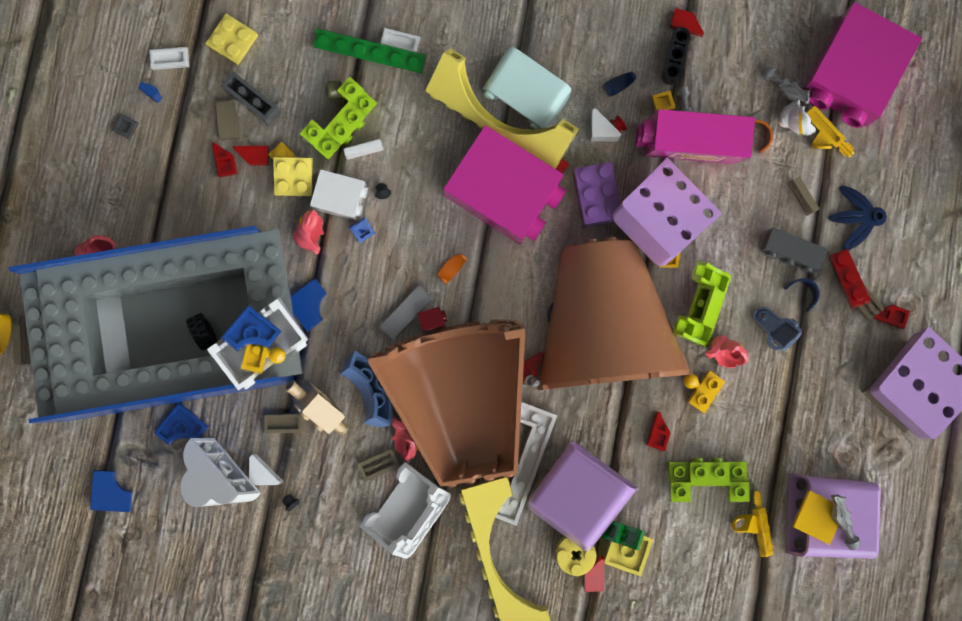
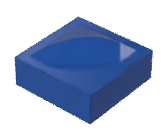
(151, 91)
(362, 229)

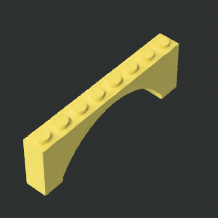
(453, 88)
(483, 503)

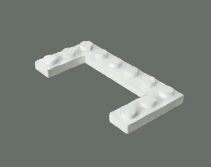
(542, 425)

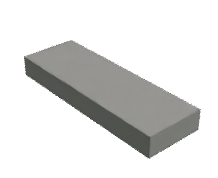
(406, 312)

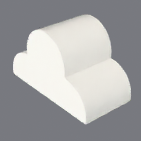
(213, 476)

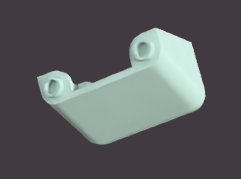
(527, 88)

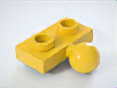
(256, 354)
(704, 391)

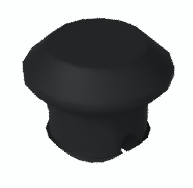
(382, 191)
(290, 502)

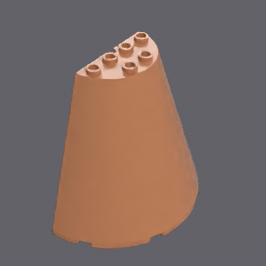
(607, 320)
(459, 397)

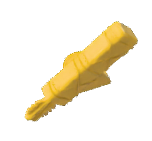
(828, 134)
(757, 524)

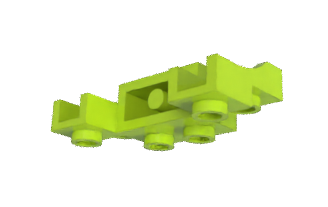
(349, 118)
(705, 305)
(708, 473)

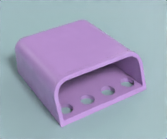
(662, 216)
(921, 387)
(581, 496)
(861, 500)

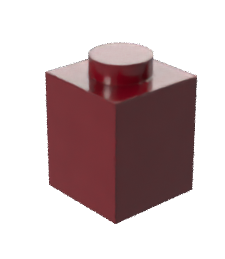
(432, 319)

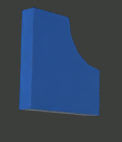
(307, 304)
(250, 329)
(181, 424)
(108, 494)

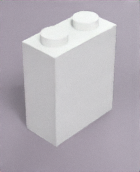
(339, 195)

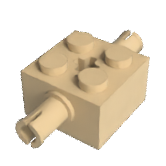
(317, 407)

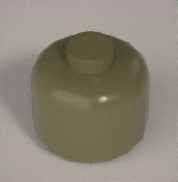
(331, 88)

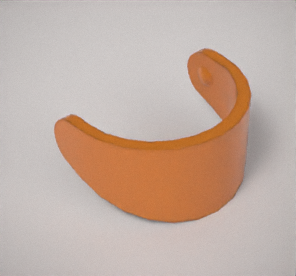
(771, 134)
(451, 268)

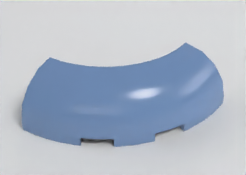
(376, 402)

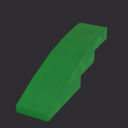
(624, 535)

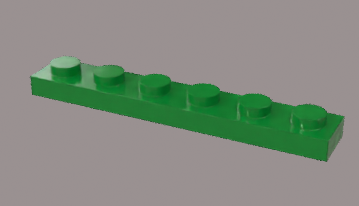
(369, 50)

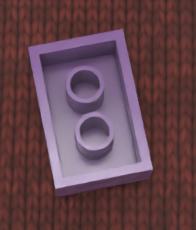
(596, 194)

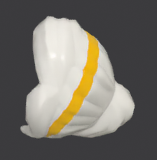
(796, 119)

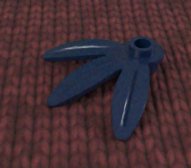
(866, 216)

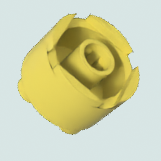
(574, 566)

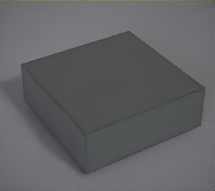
(125, 126)

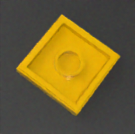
(815, 517)

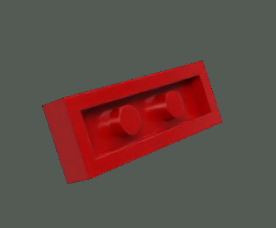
(849, 278)

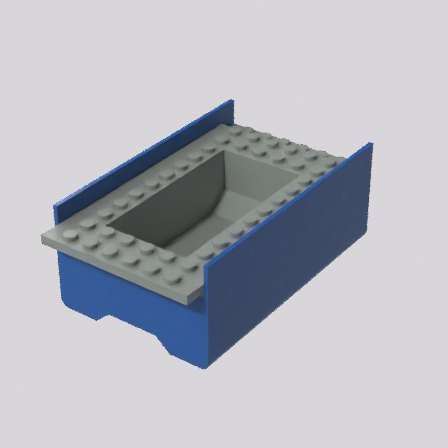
(114, 327)

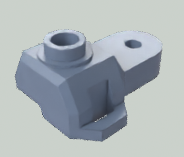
(779, 330)

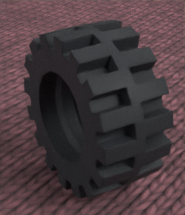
(201, 331)

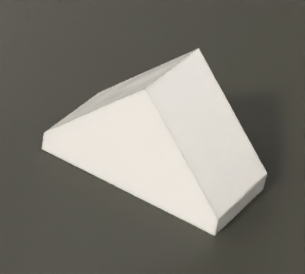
(602, 129)
(261, 473)

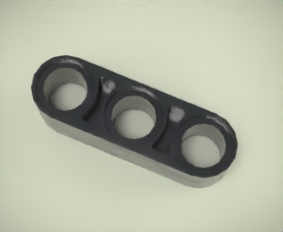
(679, 48)

